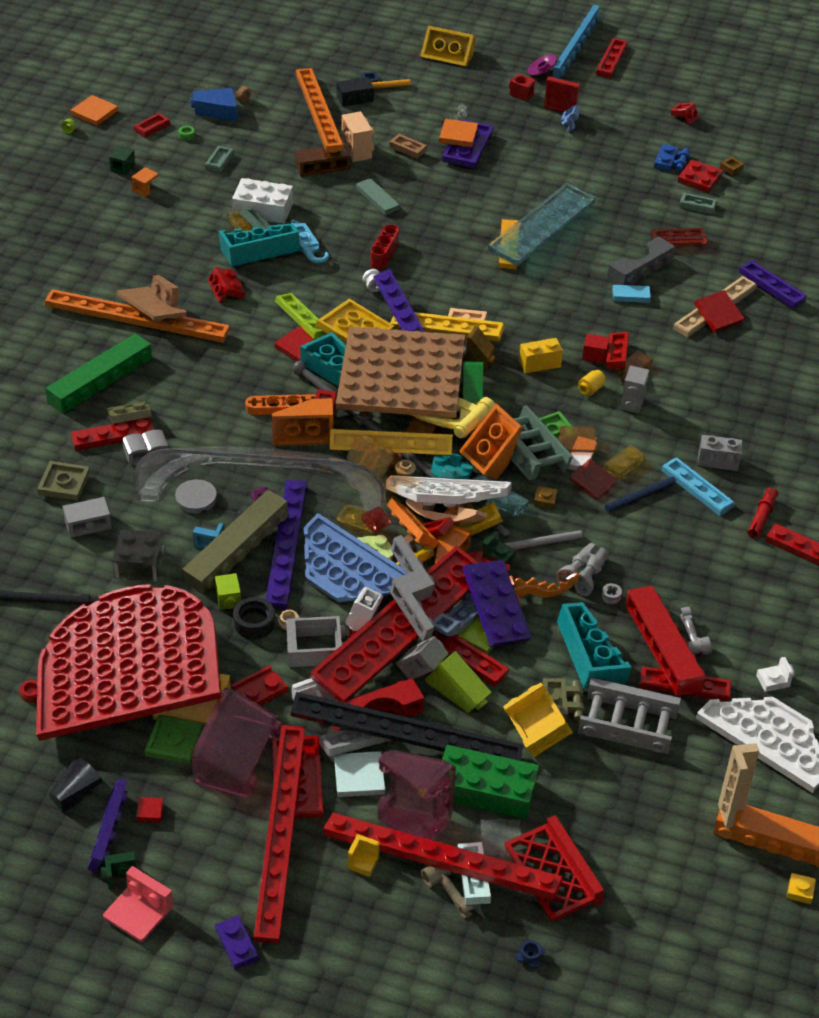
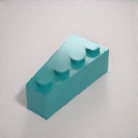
(259, 244)

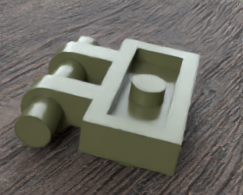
(560, 692)

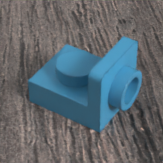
(203, 537)

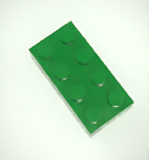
(492, 781)

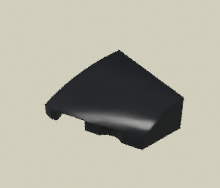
(75, 781)

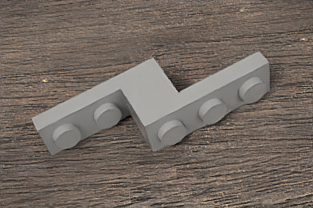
(412, 588)

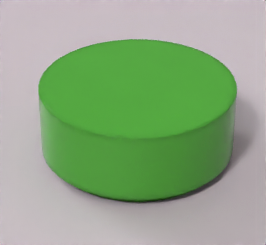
(186, 133)

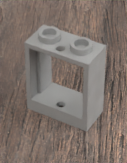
(312, 627)

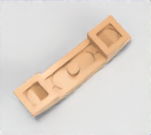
(464, 515)

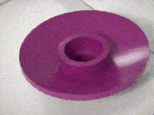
(542, 65)

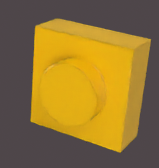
(801, 888)

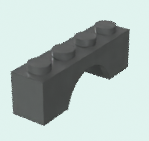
(628, 271)

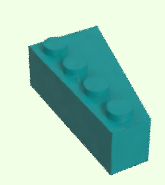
(324, 356)
(590, 646)

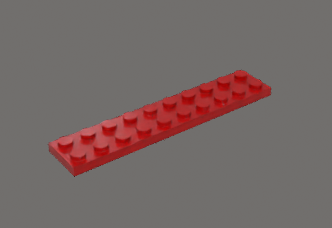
(390, 632)

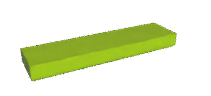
(300, 314)

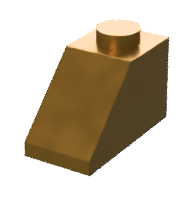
(480, 349)

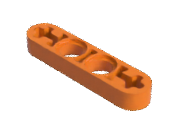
(282, 400)

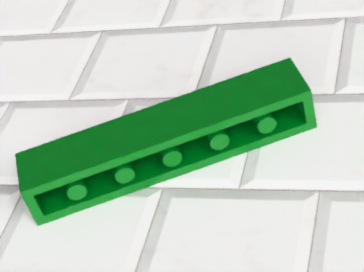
(98, 373)

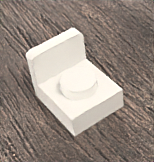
(776, 676)

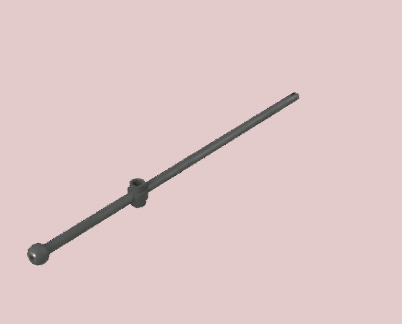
(364, 419)

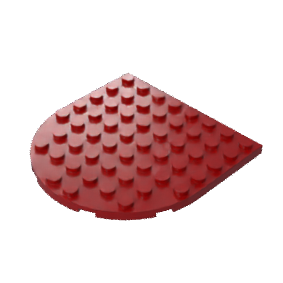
(127, 660)

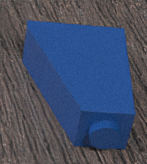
(215, 103)

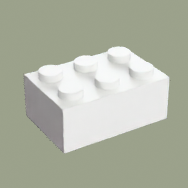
(268, 199)

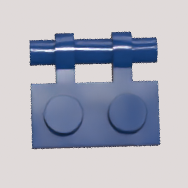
(670, 157)

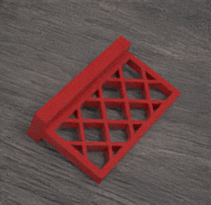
(572, 859)

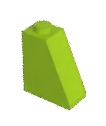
(459, 683)

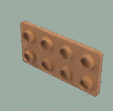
(156, 302)

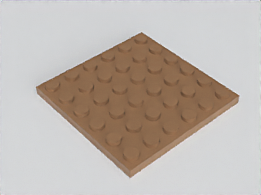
(401, 372)

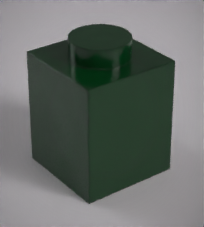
(122, 160)

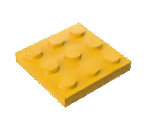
(350, 315)

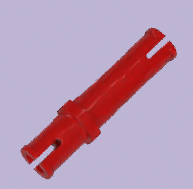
(765, 507)

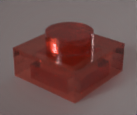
(376, 519)

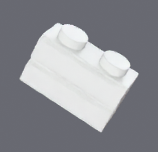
(363, 608)

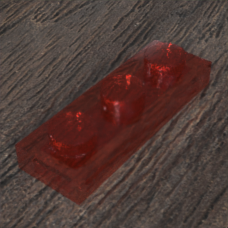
(681, 236)

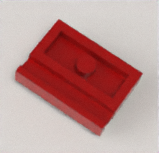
(261, 686)

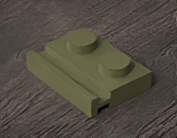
(129, 412)

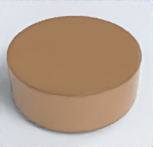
(243, 94)

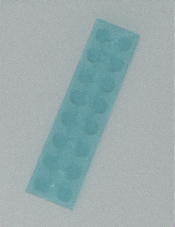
(541, 224)

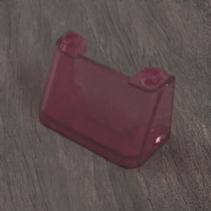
(233, 743)
(419, 793)

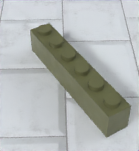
(236, 541)

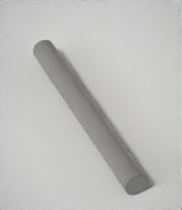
(545, 540)

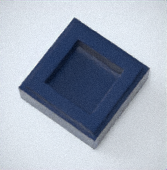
(373, 77)

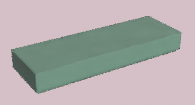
(377, 196)

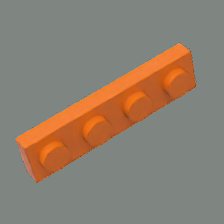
(413, 525)

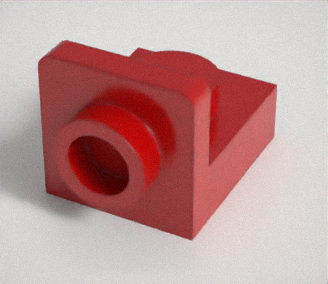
(686, 110)

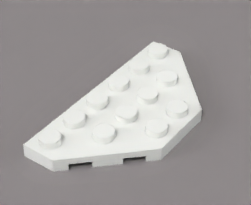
(446, 490)
(780, 732)

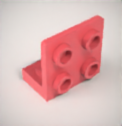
(140, 905)

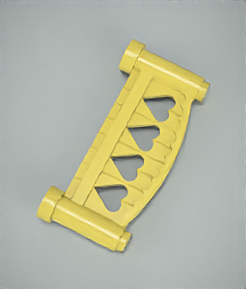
(470, 417)

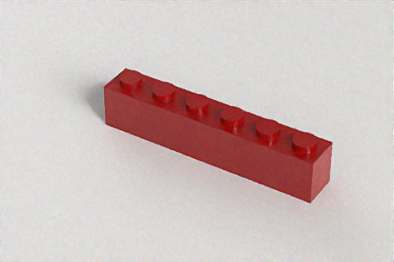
(665, 641)

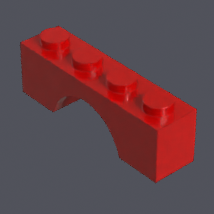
(400, 699)

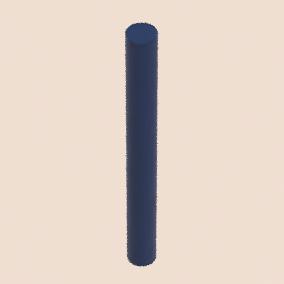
(640, 494)

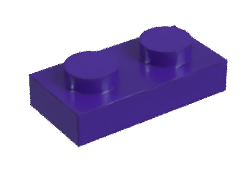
(236, 942)

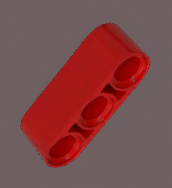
(384, 246)

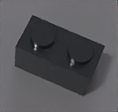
(355, 91)

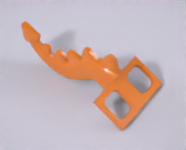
(541, 590)

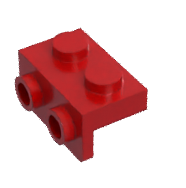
(224, 283)

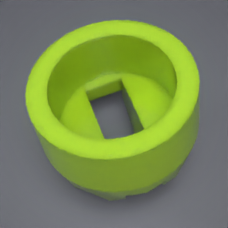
(70, 127)

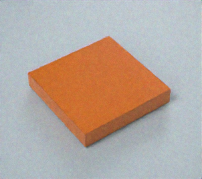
(94, 110)
(458, 133)

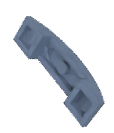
(458, 619)

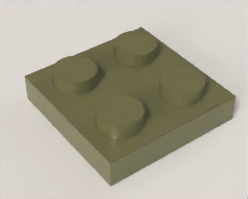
(63, 480)

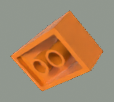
(303, 423)
(493, 442)

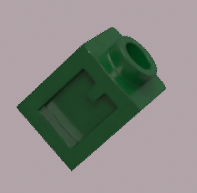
(496, 550)
(117, 866)

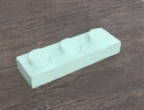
(475, 890)

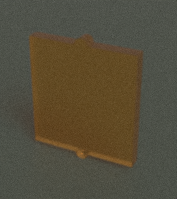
(578, 439)

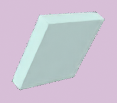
(358, 774)

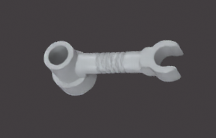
(696, 644)

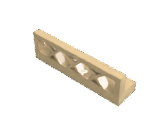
(737, 781)

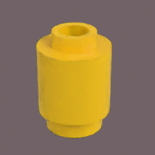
(591, 382)

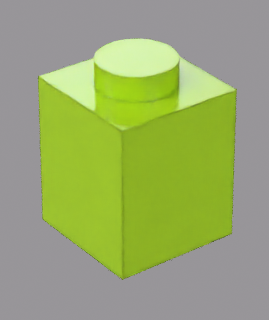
(227, 591)

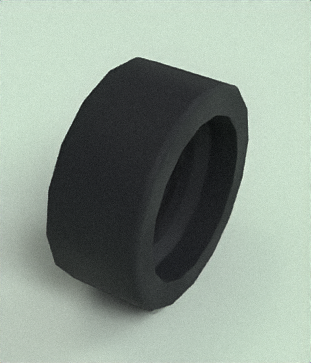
(253, 605)

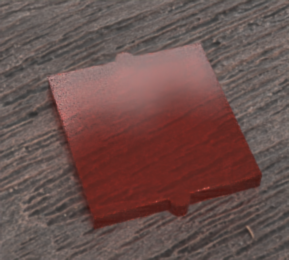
(593, 479)

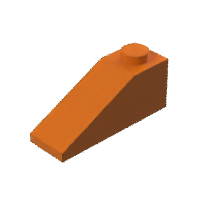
(453, 537)

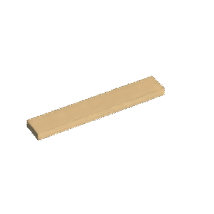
(694, 320)

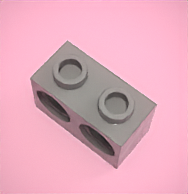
(719, 452)
(422, 658)

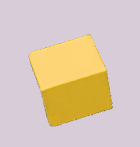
(363, 855)

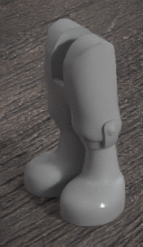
(592, 565)

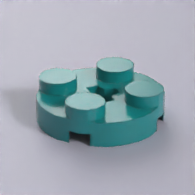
(451, 467)

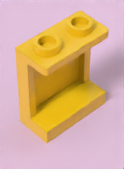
(537, 719)

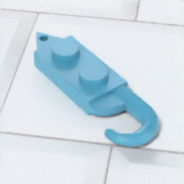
(309, 243)

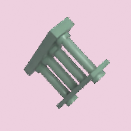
(523, 455)

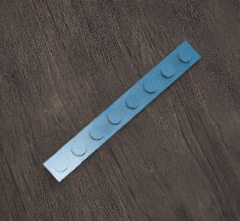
(576, 42)

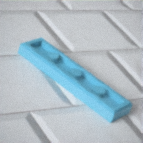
(698, 486)

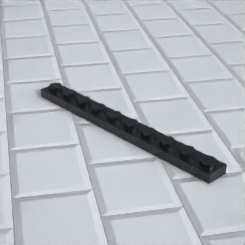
(398, 727)

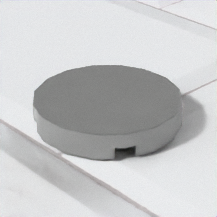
(196, 496)

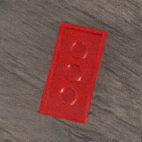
(309, 795)

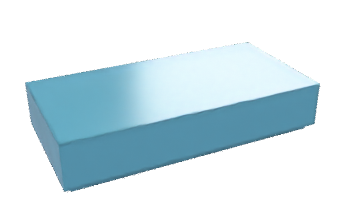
(631, 293)

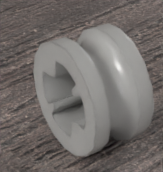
(613, 589)

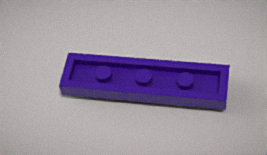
(772, 284)
(111, 817)

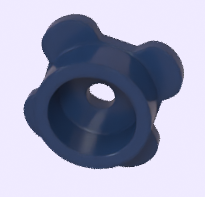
(533, 948)

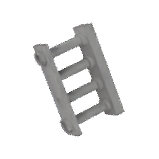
(632, 698)

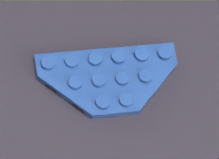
(343, 564)

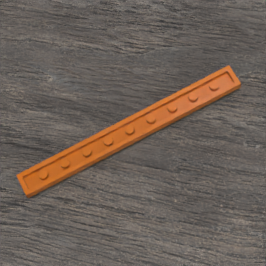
(319, 110)
(129, 314)

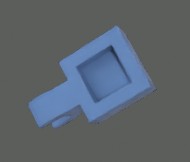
(570, 116)

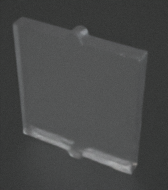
(497, 832)

